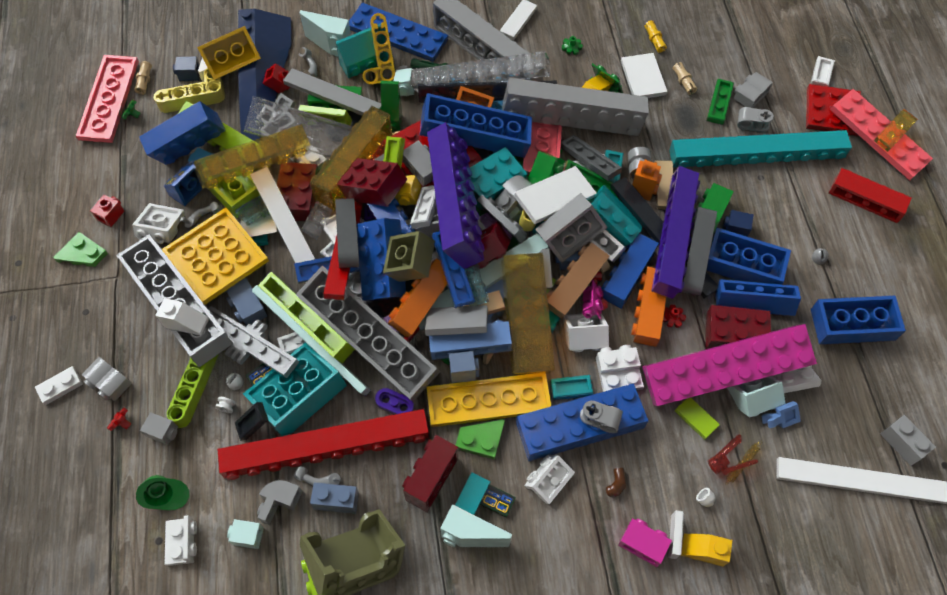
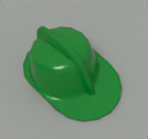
(162, 493)

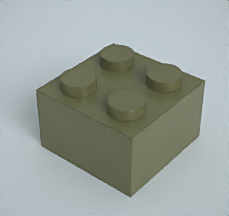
(409, 256)

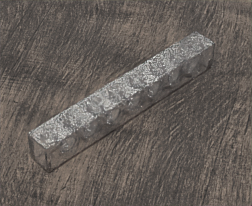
(487, 70)

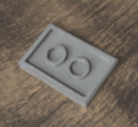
(456, 320)

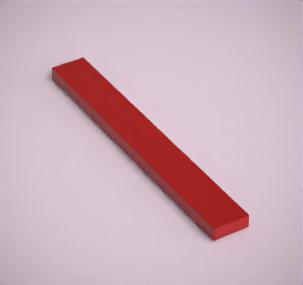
(338, 277)

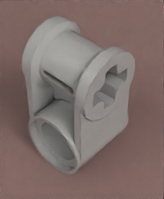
(753, 119)
(604, 416)

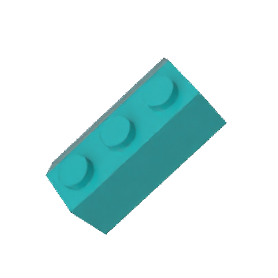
(357, 52)
(616, 216)

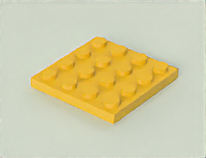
(215, 255)

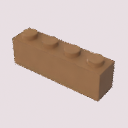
(576, 280)

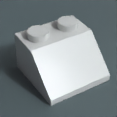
(585, 332)

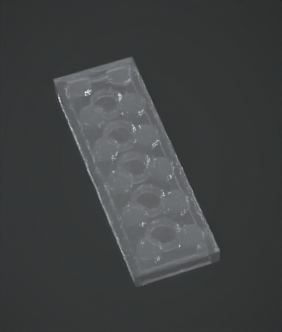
(270, 117)

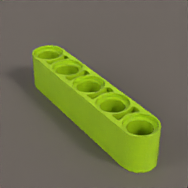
(187, 387)

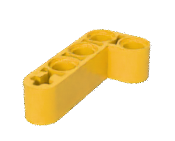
(386, 47)

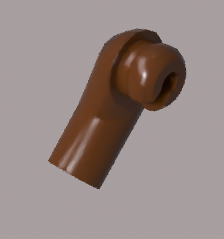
(618, 485)

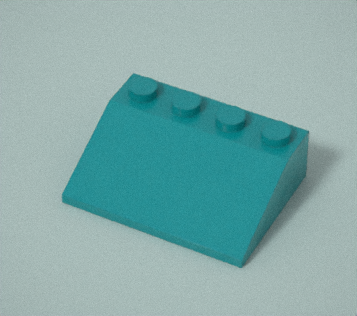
(300, 395)

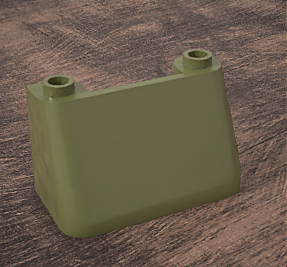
(354, 557)

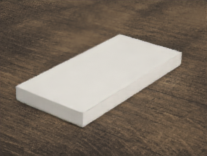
(553, 193)

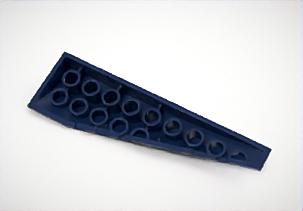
(272, 39)

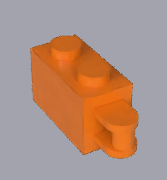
(647, 179)

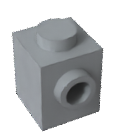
(159, 428)

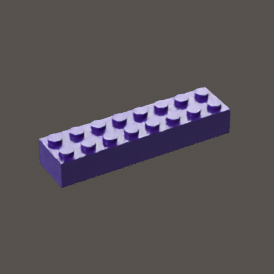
(455, 196)

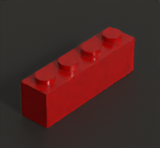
(870, 195)

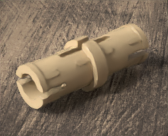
(143, 77)
(684, 78)

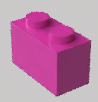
(645, 542)

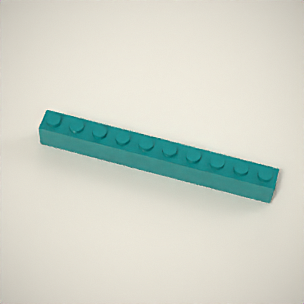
(760, 149)

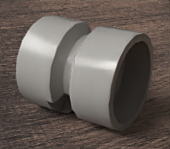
(634, 156)

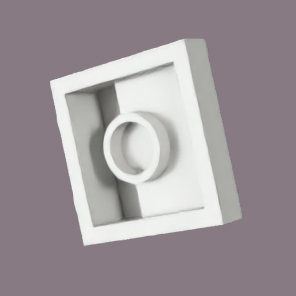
(159, 222)
(619, 367)

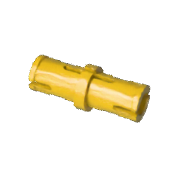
(655, 36)

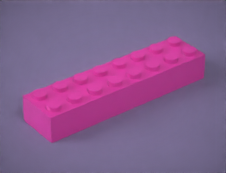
(729, 365)

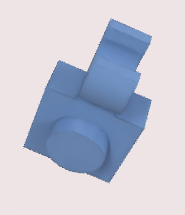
(785, 416)

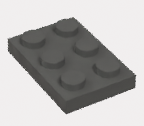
(504, 219)

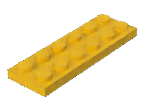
(487, 399)

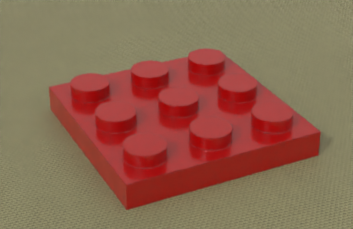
(818, 111)

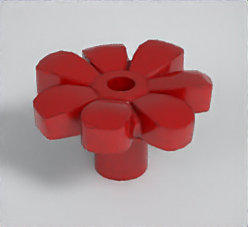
(674, 316)
(119, 420)

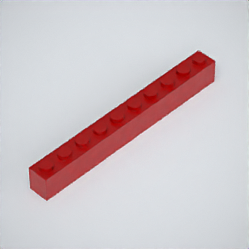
(322, 444)

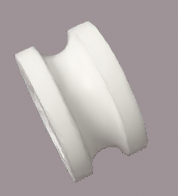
(225, 405)

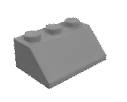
(571, 227)

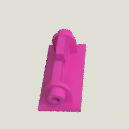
(592, 301)

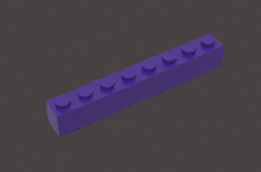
(676, 233)

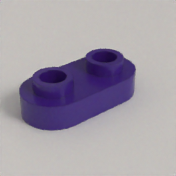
(395, 403)

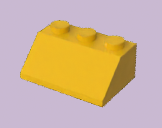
(229, 52)

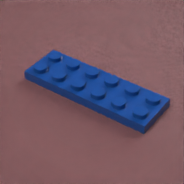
(402, 32)

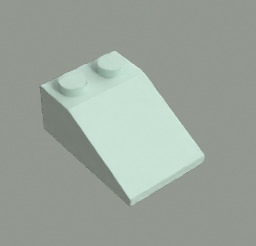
(324, 30)
(468, 530)

